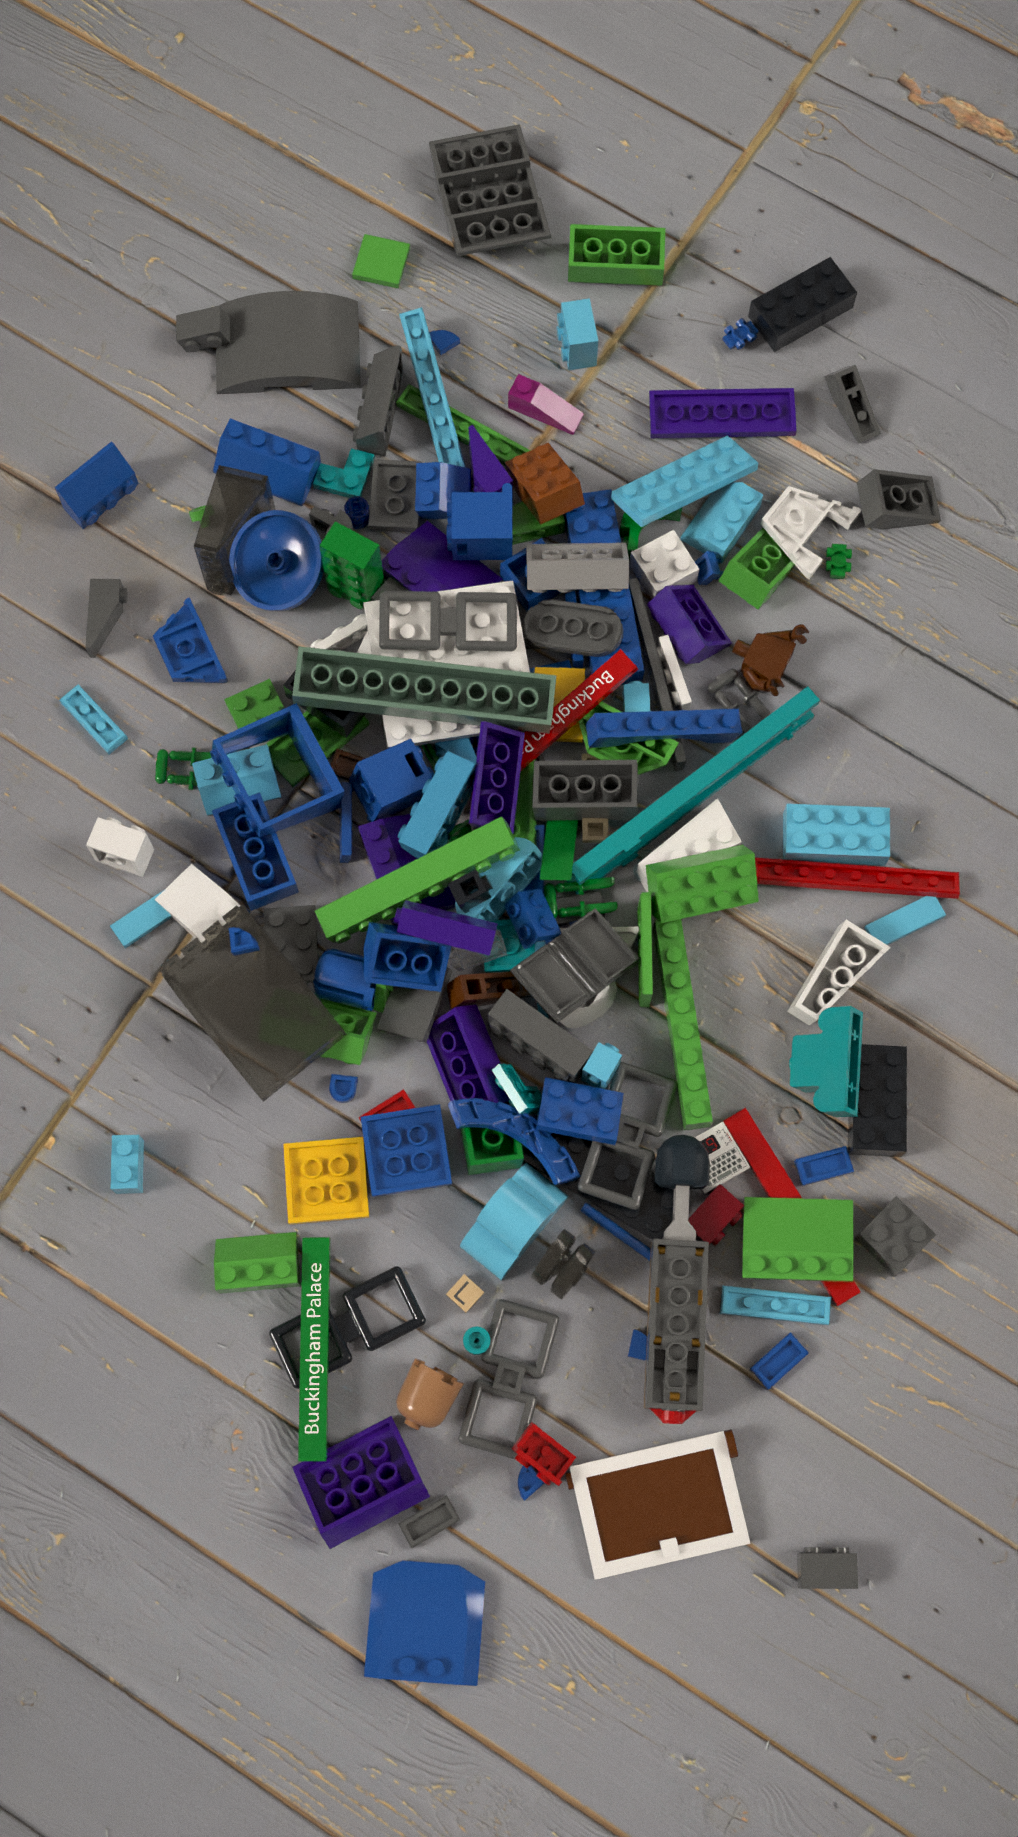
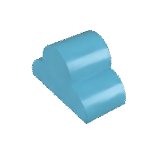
(507, 880)
(513, 1220)

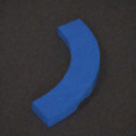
(522, 1127)

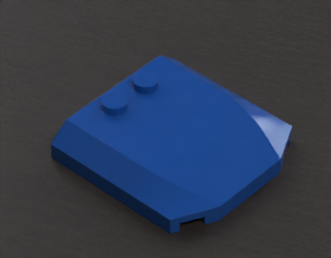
(425, 1624)

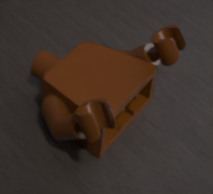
(768, 657)

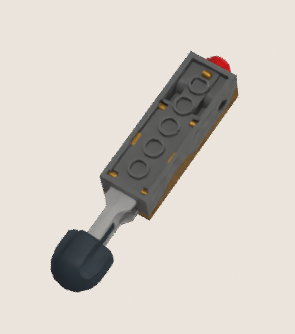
(677, 1290)

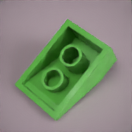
(757, 570)

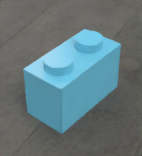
(601, 1066)
(127, 1164)

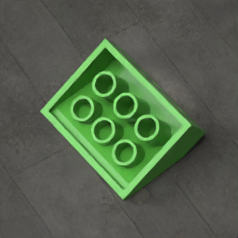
(798, 1239)

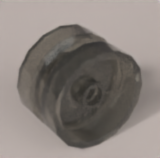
(562, 1263)

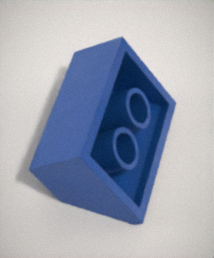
(96, 486)
(403, 959)

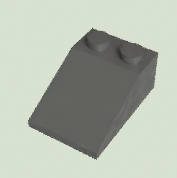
(897, 500)

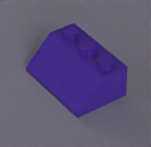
(688, 623)

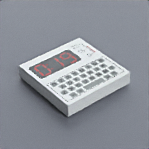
(724, 1156)

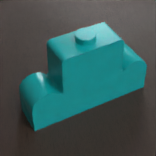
(830, 1061)

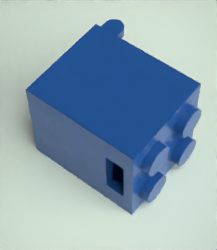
(480, 525)
(390, 780)

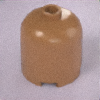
(426, 1395)

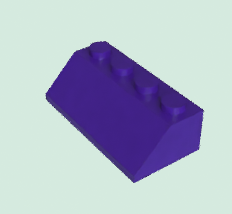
(496, 775)
(465, 1055)

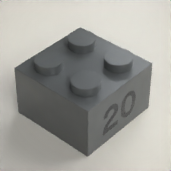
(895, 1236)

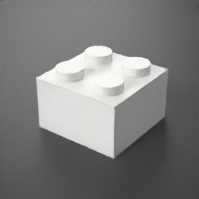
(663, 564)
(120, 846)

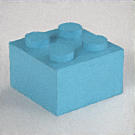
(578, 334)

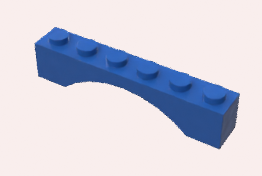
(631, 727)

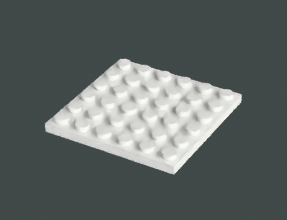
(412, 622)

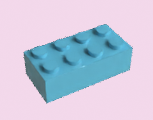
(836, 834)

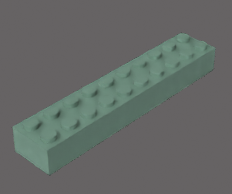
(423, 689)

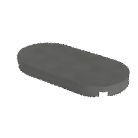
(573, 628)

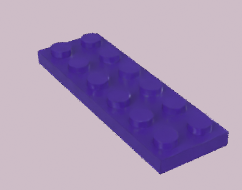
(722, 413)

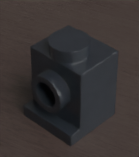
(463, 886)

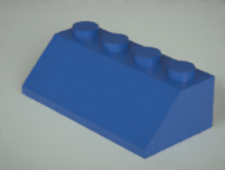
(286, 463)

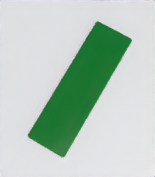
(558, 850)

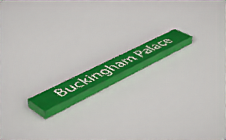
(314, 1349)

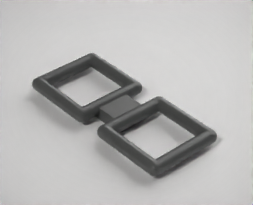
(447, 621)
(629, 1138)
(508, 1376)

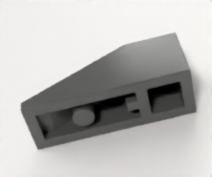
(853, 402)
(104, 610)

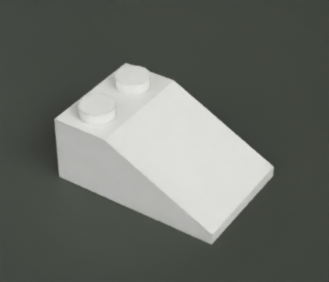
(196, 901)

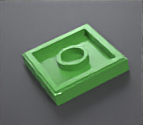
(381, 261)

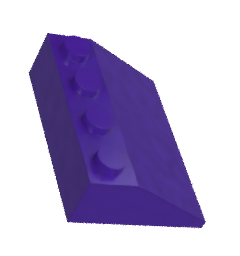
(425, 564)
(387, 855)
(361, 1483)

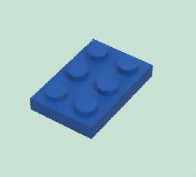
(579, 1111)

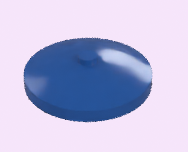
(276, 560)

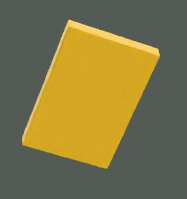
(566, 681)

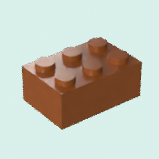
(545, 483)

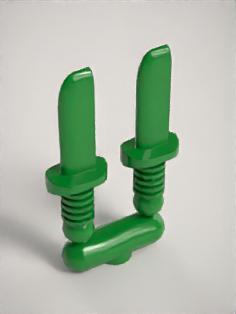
(162, 764)
(589, 884)

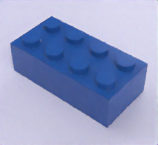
(256, 860)

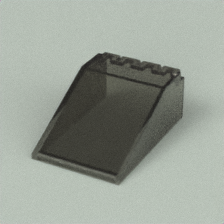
(252, 1004)

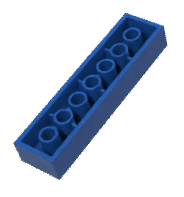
(598, 524)

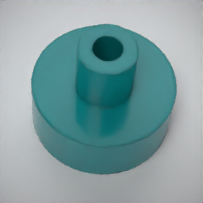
(473, 1334)

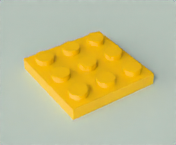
(326, 1180)

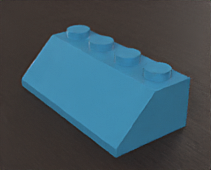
(439, 807)

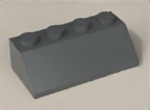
(380, 400)

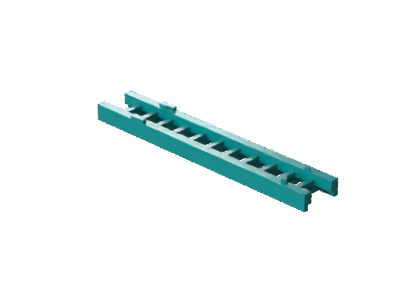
(649, 824)

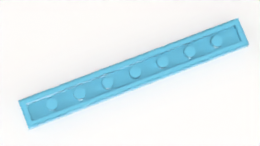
(431, 387)

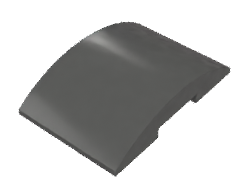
(488, 190)
(289, 342)

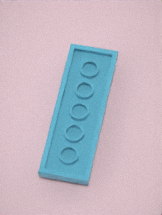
(684, 481)

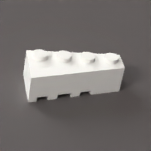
(704, 833)
(837, 969)

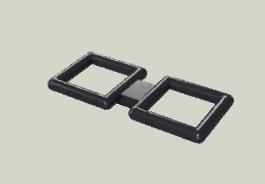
(352, 1324)

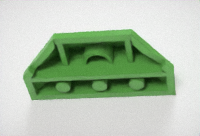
(648, 753)

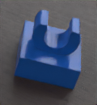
(708, 568)

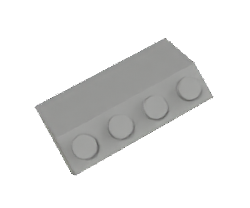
(577, 567)

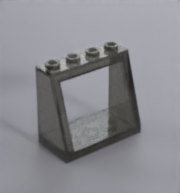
(231, 503)

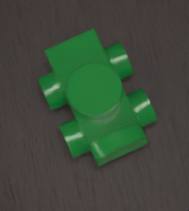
(838, 563)

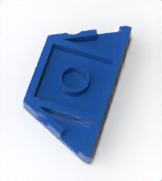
(188, 649)

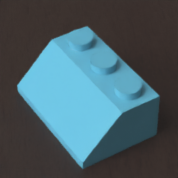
(723, 519)
(254, 770)

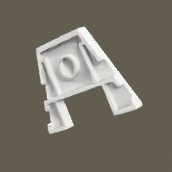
(796, 518)

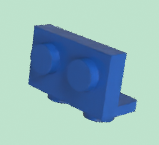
(532, 917)

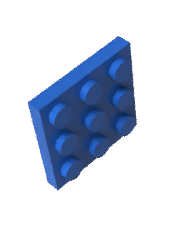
(406, 1151)

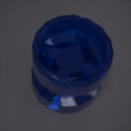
(359, 517)

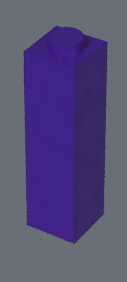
(445, 927)

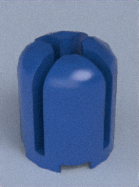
(341, 979)

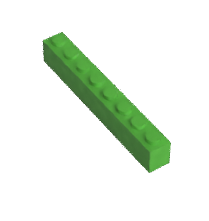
(417, 880)
(682, 1025)

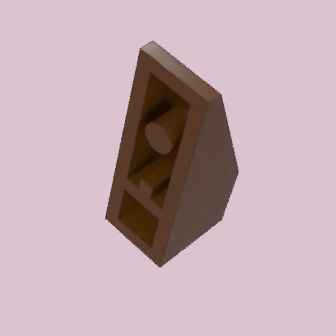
(483, 988)

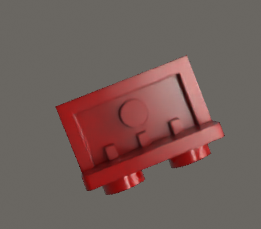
(544, 1454)

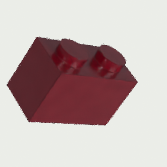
(715, 1214)

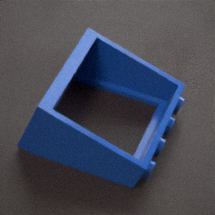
(281, 723)

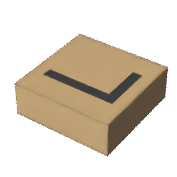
(465, 1293)

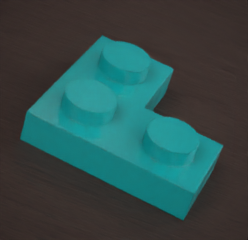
(346, 481)
(523, 1098)

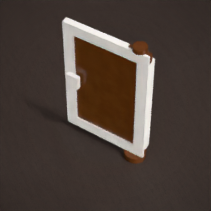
(660, 1504)

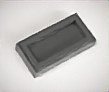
(429, 1521)

